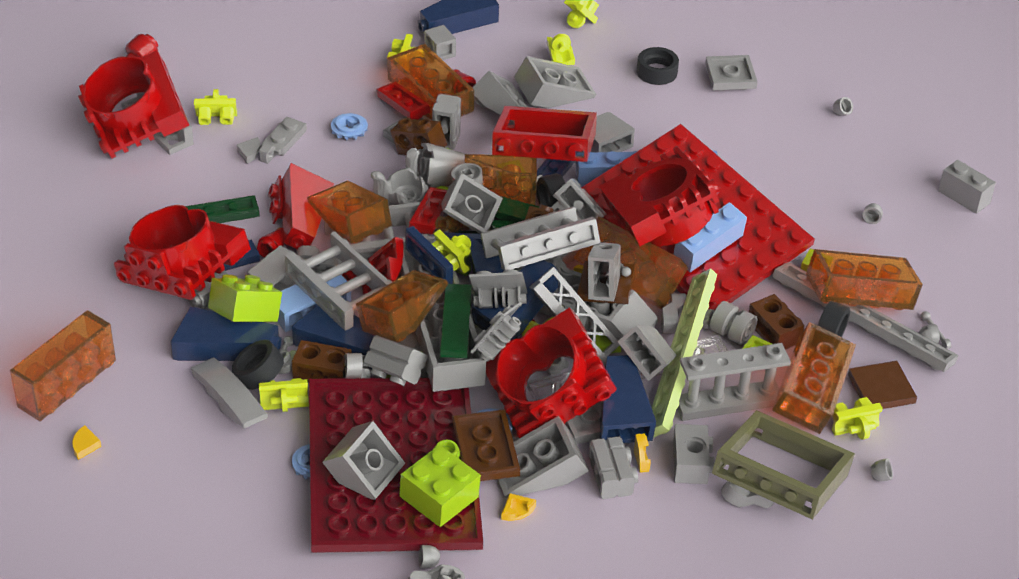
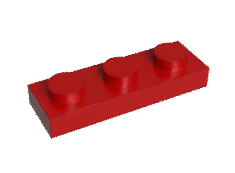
(403, 100)
(428, 211)

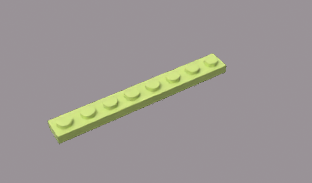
(683, 344)

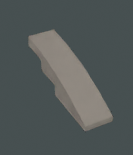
(229, 392)

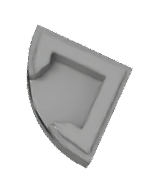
(249, 149)

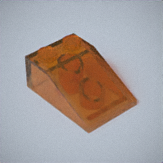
(508, 175)
(352, 211)
(400, 305)

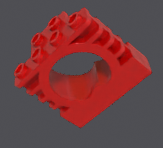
(153, 113)
(663, 200)
(179, 251)
(536, 352)

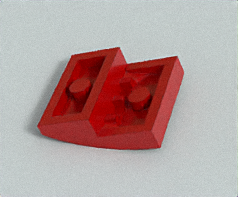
(387, 260)

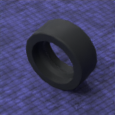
(654, 75)
(547, 187)
(835, 318)
(258, 364)

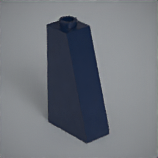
(459, 15)
(526, 312)
(322, 329)
(210, 335)
(628, 408)

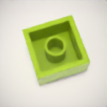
(245, 299)
(439, 485)

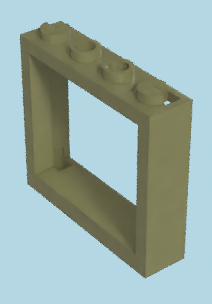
(776, 485)

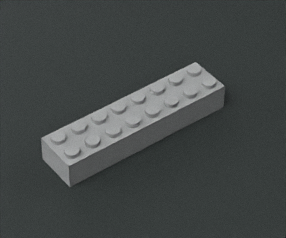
(443, 371)

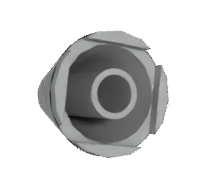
(437, 163)

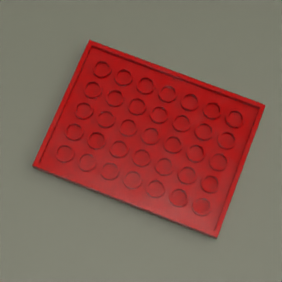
(768, 235)

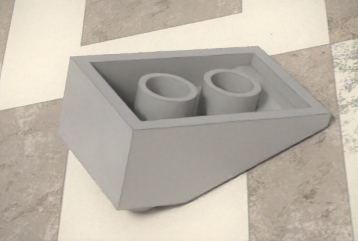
(552, 83)
(546, 460)

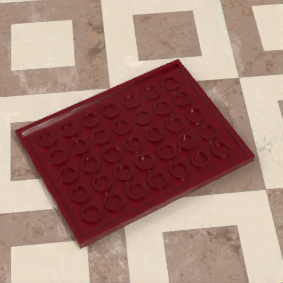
(413, 423)

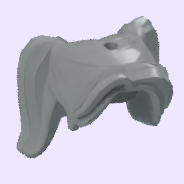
(403, 185)

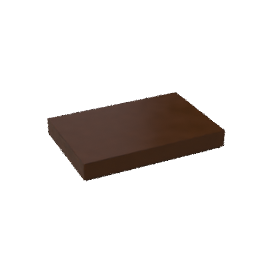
(486, 444)

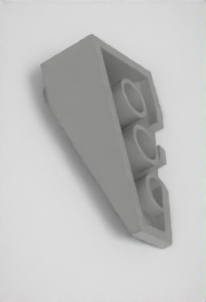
(496, 93)

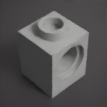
(441, 42)

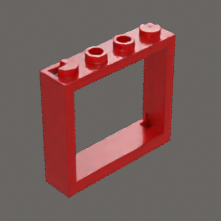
(544, 133)

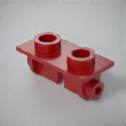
(276, 204)

